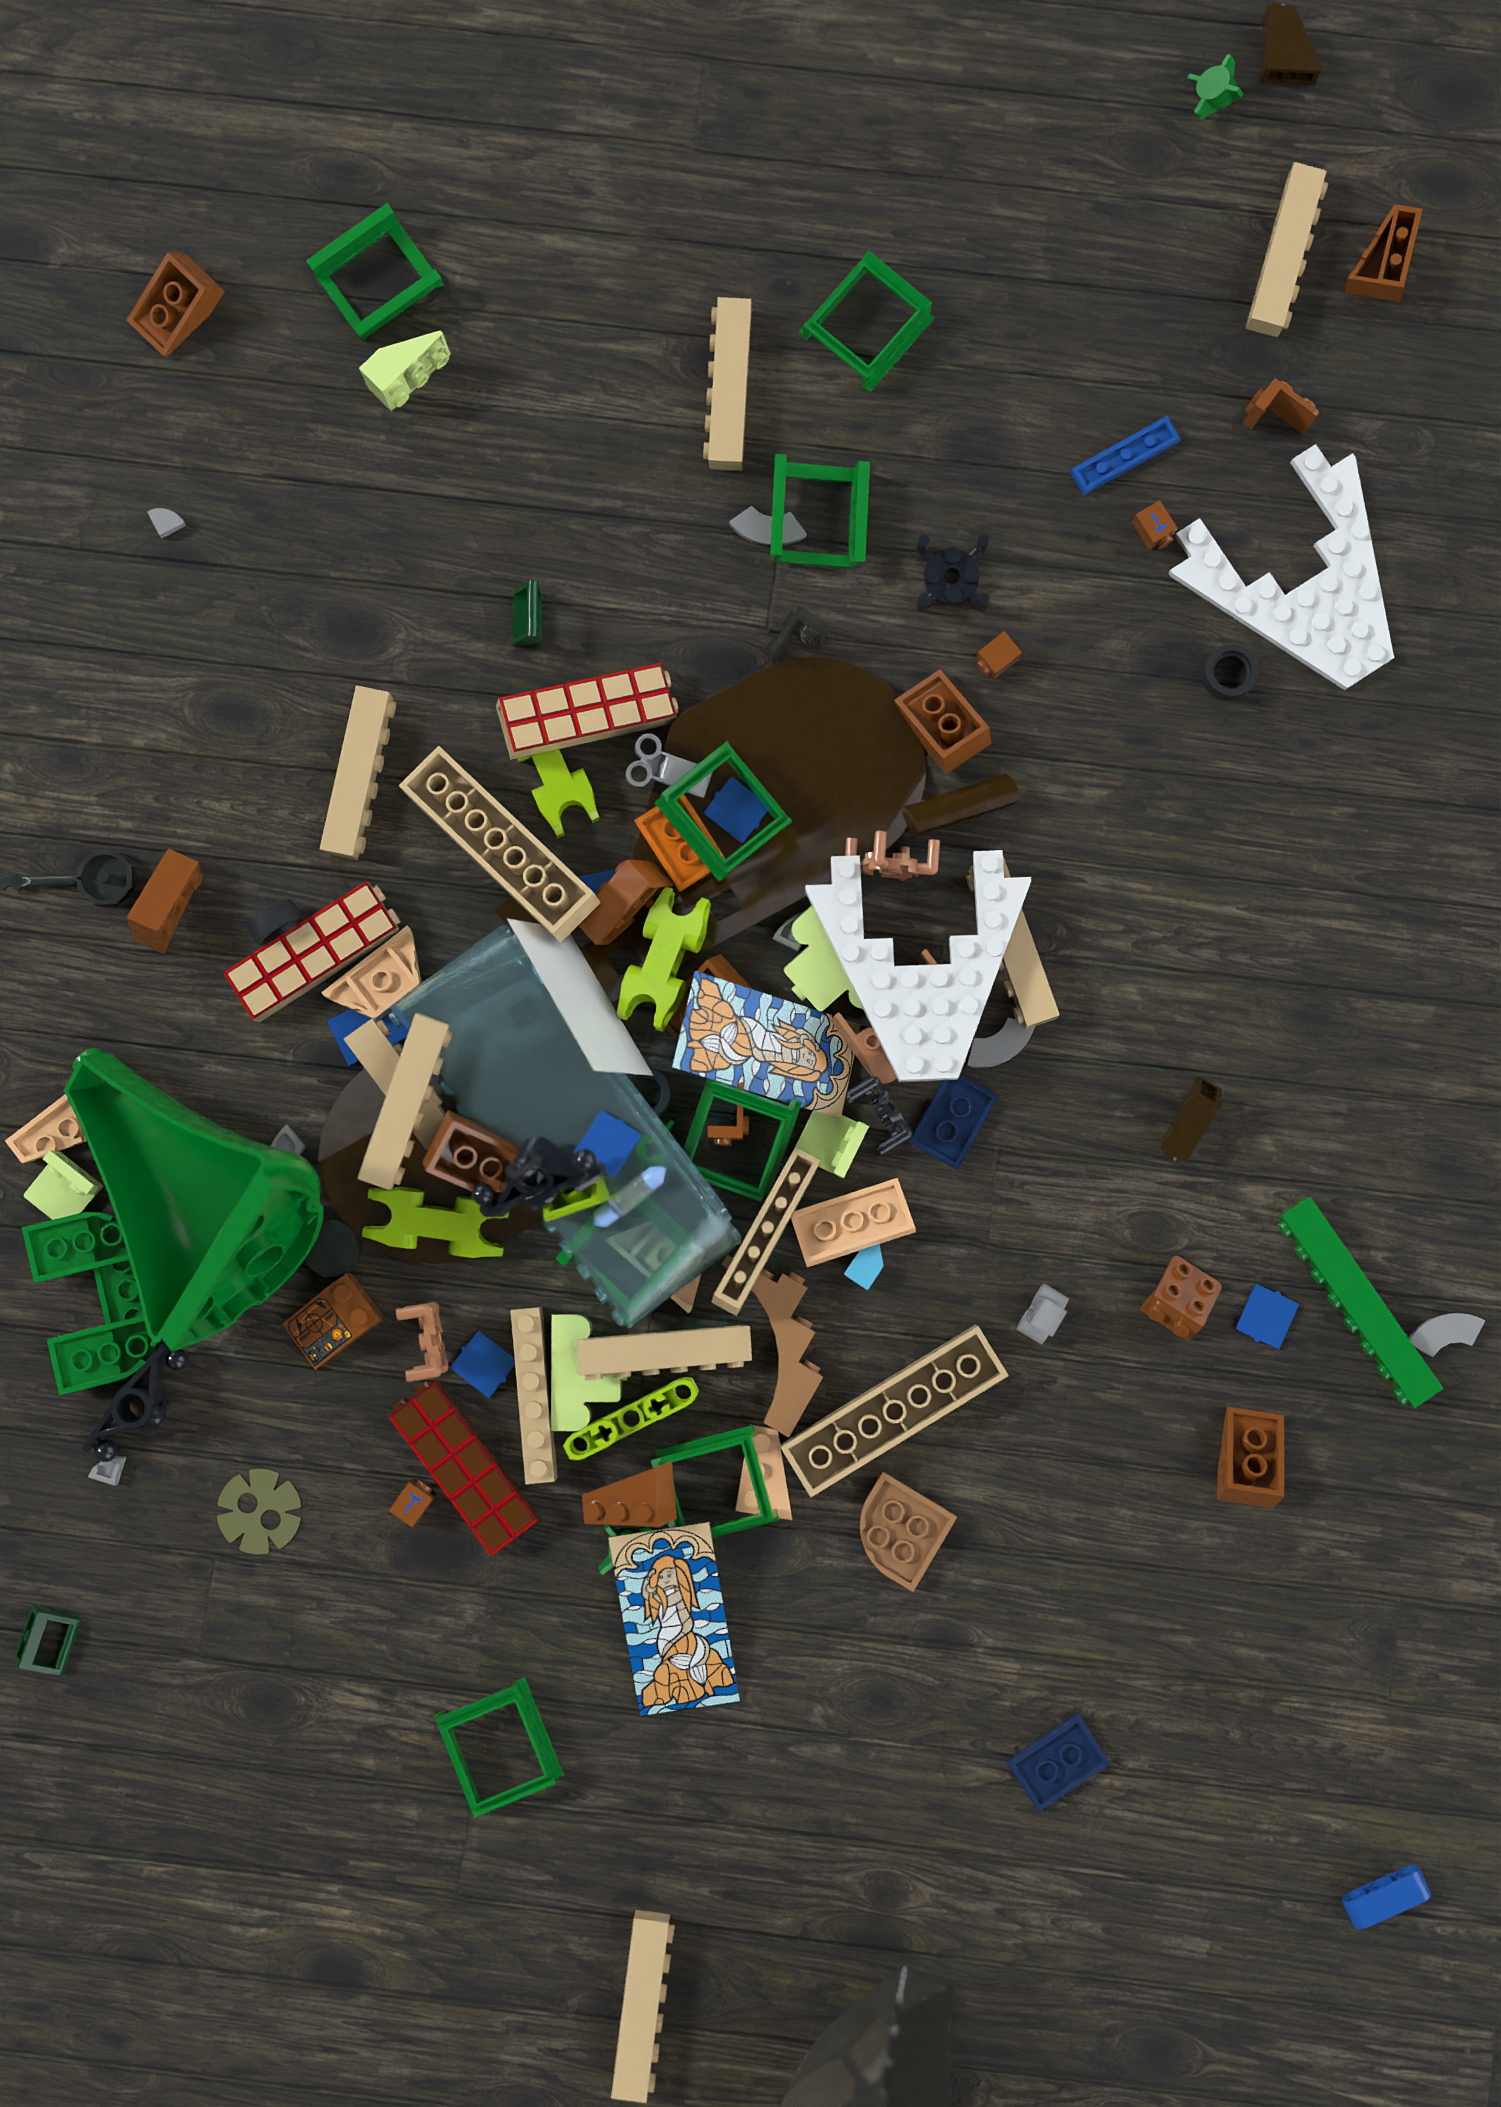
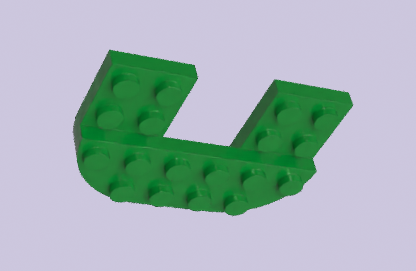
(106, 1351)

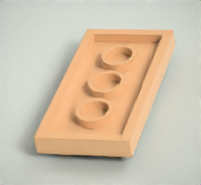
(852, 1222)

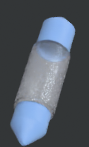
(629, 1196)

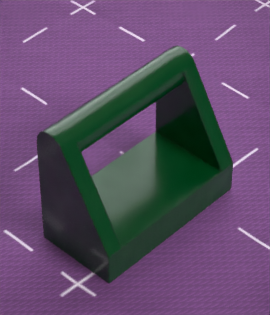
(527, 615)
(33, 1633)

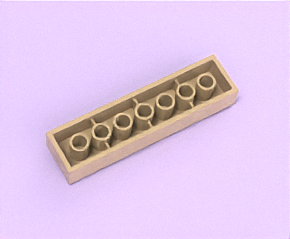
(500, 844)
(893, 1410)

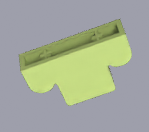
(817, 968)
(568, 1388)

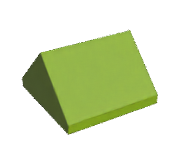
(571, 1201)

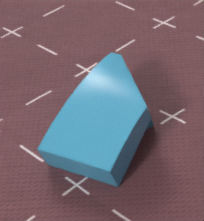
(865, 1266)

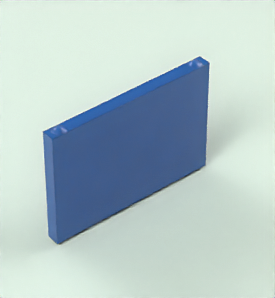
(350, 1021)

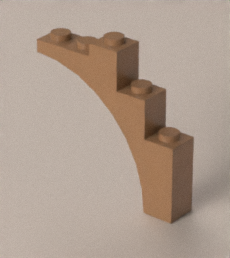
(795, 1380)

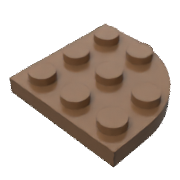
(902, 1530)

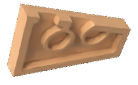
(50, 1130)
(771, 1463)

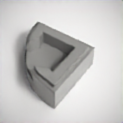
(166, 521)
(108, 1471)

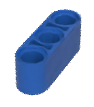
(1386, 1897)

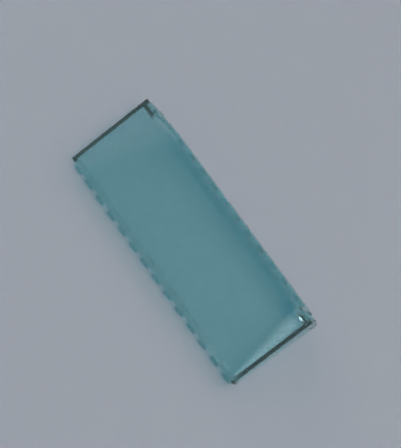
(527, 1077)

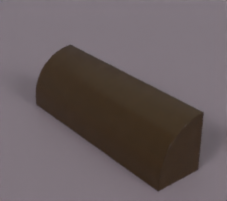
(960, 805)

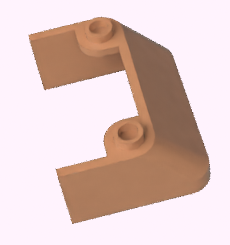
(866, 1044)

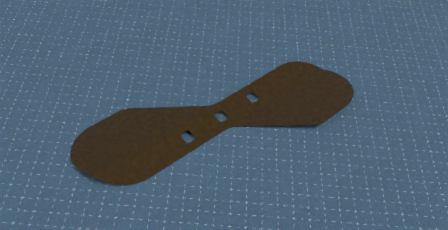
(832, 760)

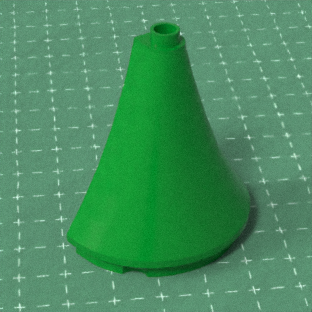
(199, 1207)

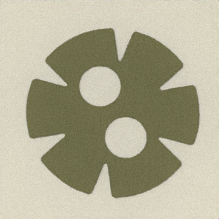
(255, 1535)

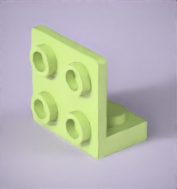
(832, 1141)
(62, 1187)

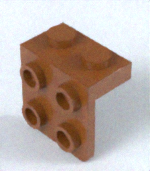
(1284, 403)
(726, 1134)
(1182, 1298)

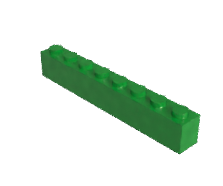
(1358, 1302)

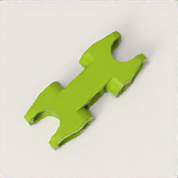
(560, 789)
(671, 939)
(416, 1219)
(617, 1423)

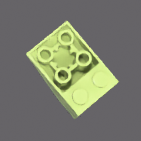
(404, 366)

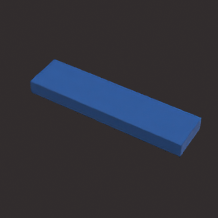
(1125, 455)

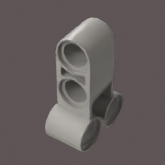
(663, 767)
(1043, 1314)

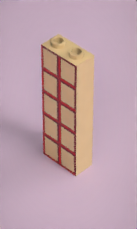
(586, 710)
(313, 951)

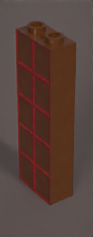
(463, 1466)

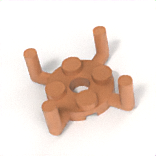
(901, 864)
(429, 1340)

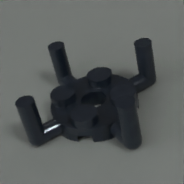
(952, 560)
(885, 1112)

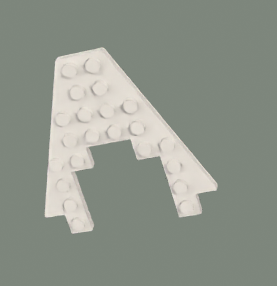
(1329, 621)
(922, 1011)

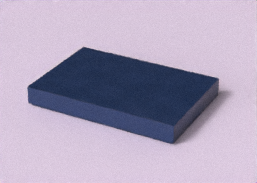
(953, 1120)
(1058, 1762)

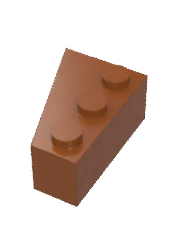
(1386, 261)
(622, 898)
(164, 900)
(634, 1501)

